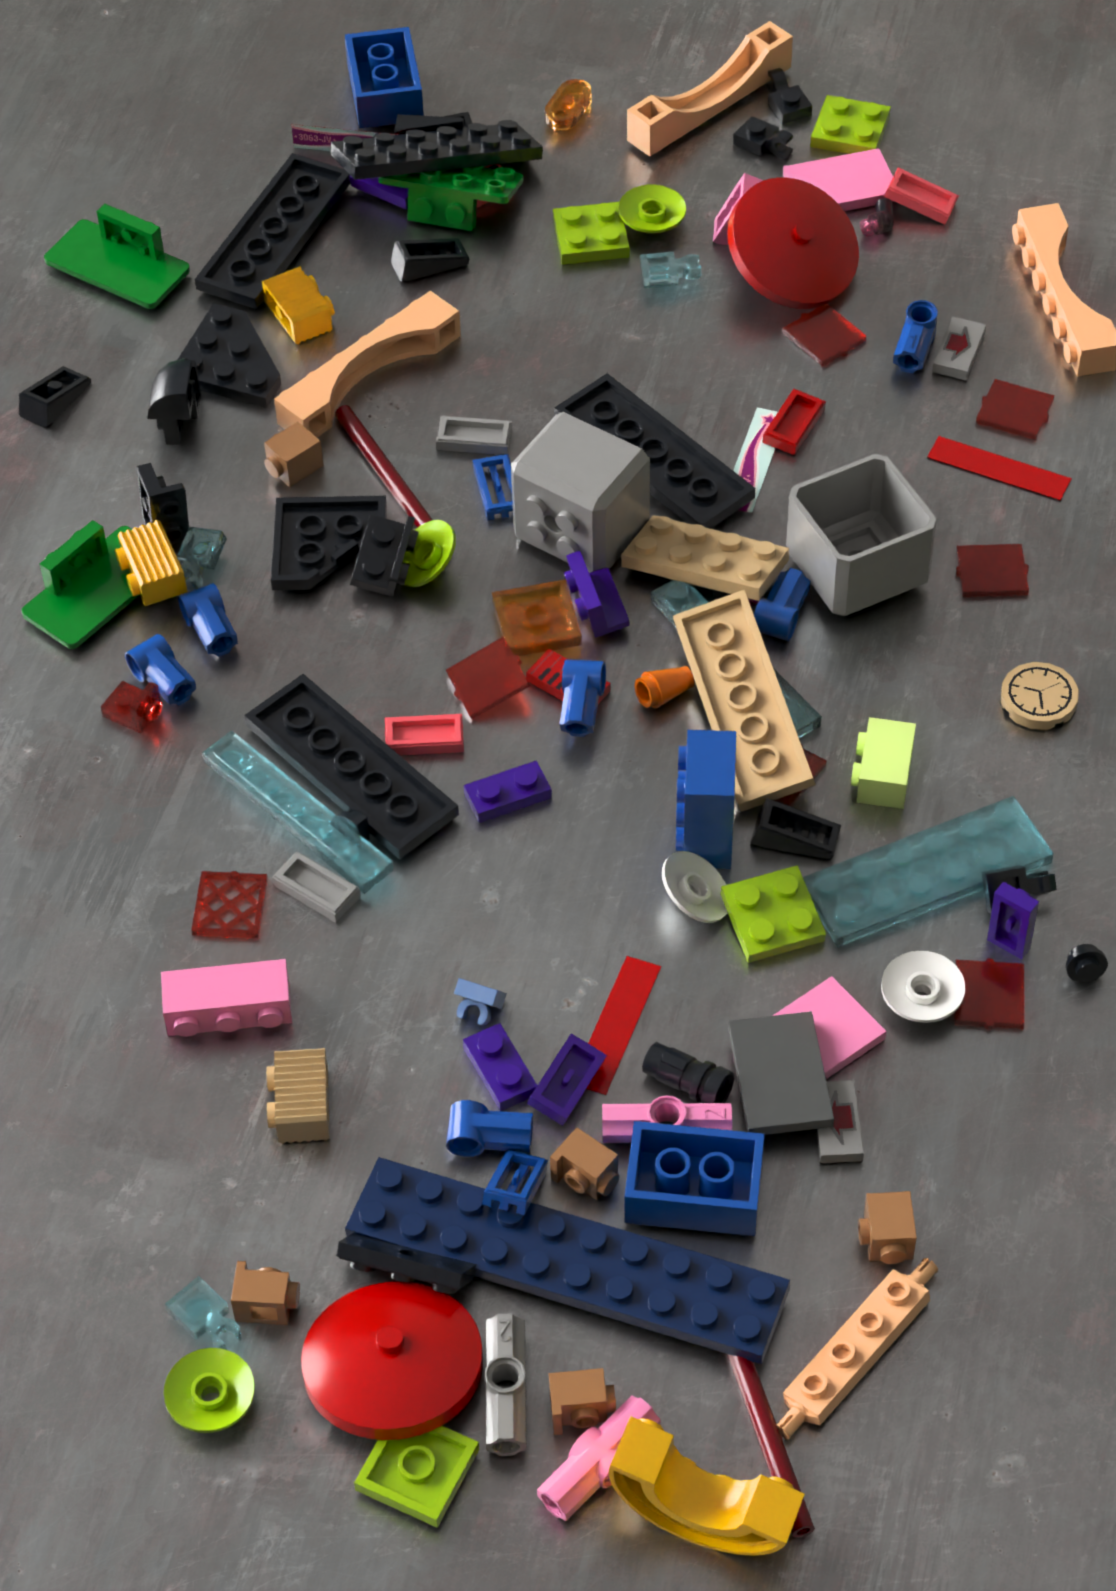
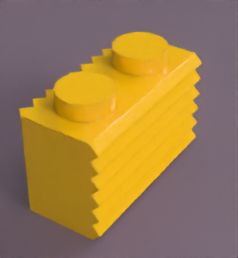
(298, 304)
(151, 563)

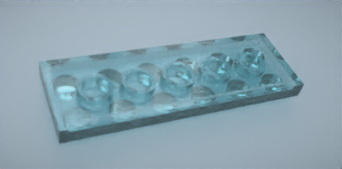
(924, 870)

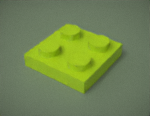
(849, 125)
(590, 233)
(772, 913)
(418, 1472)

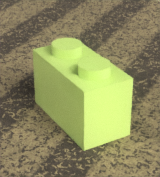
(885, 762)

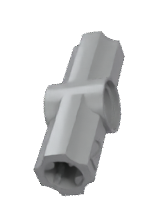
(505, 1405)

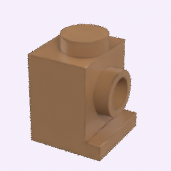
(585, 1165)
(263, 1295)
(580, 1399)

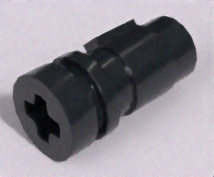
(687, 1074)

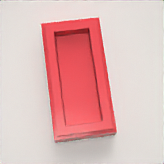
(921, 196)
(425, 734)

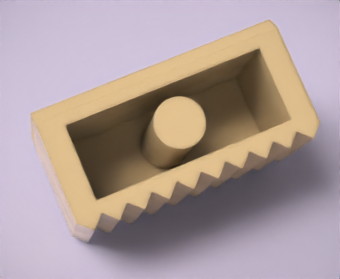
(300, 1095)

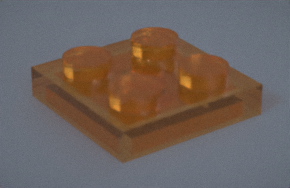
(537, 618)

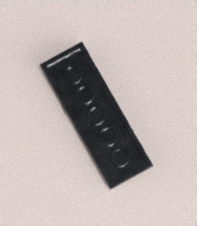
(435, 150)
(273, 230)
(681, 470)
(351, 765)

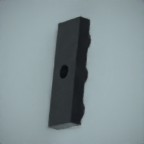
(406, 1263)

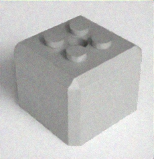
(580, 492)
(860, 534)

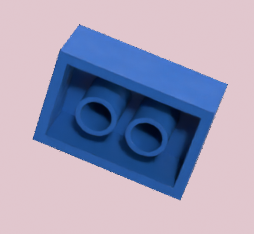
(383, 76)
(706, 796)
(694, 1178)

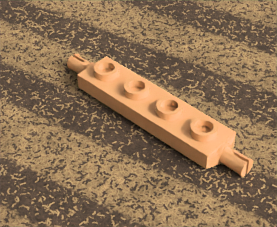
(855, 1347)

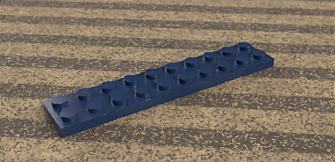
(575, 1260)

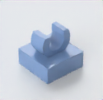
(478, 996)

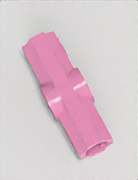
(620, 1118)
(590, 1461)

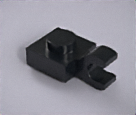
(785, 101)
(761, 136)
(1016, 877)

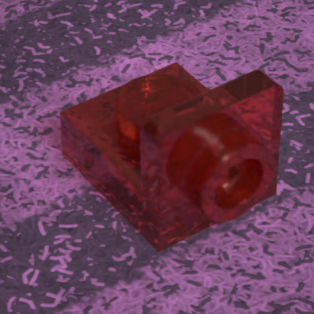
(133, 706)

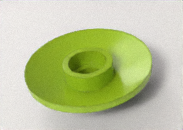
(652, 208)
(431, 553)
(205, 1373)

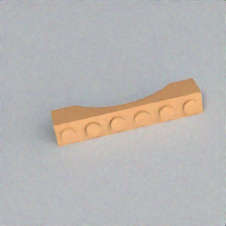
(662, 120)
(415, 331)
(1086, 335)

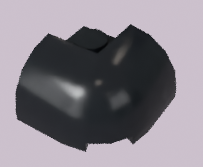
(175, 398)

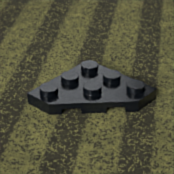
(232, 358)
(318, 536)

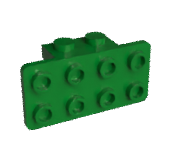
(452, 195)
(120, 257)
(80, 587)

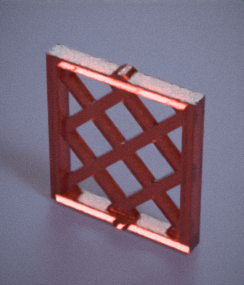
(233, 880)

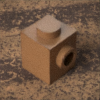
(293, 454)
(888, 1227)

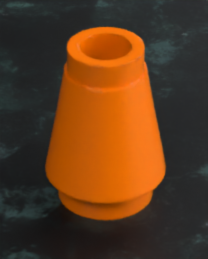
(663, 685)

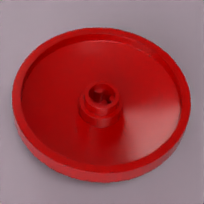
(793, 243)
(392, 1360)

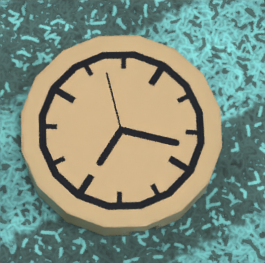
(1039, 695)

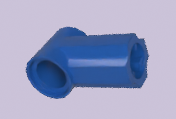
(916, 336)
(780, 611)
(207, 614)
(157, 664)
(582, 685)
(477, 1128)

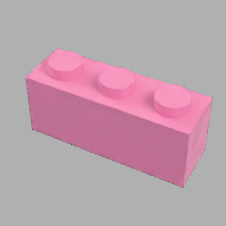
(226, 997)

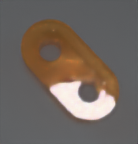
(568, 104)

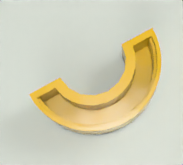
(698, 1505)

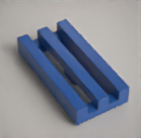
(502, 507)
(510, 1196)

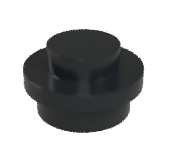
(1086, 963)

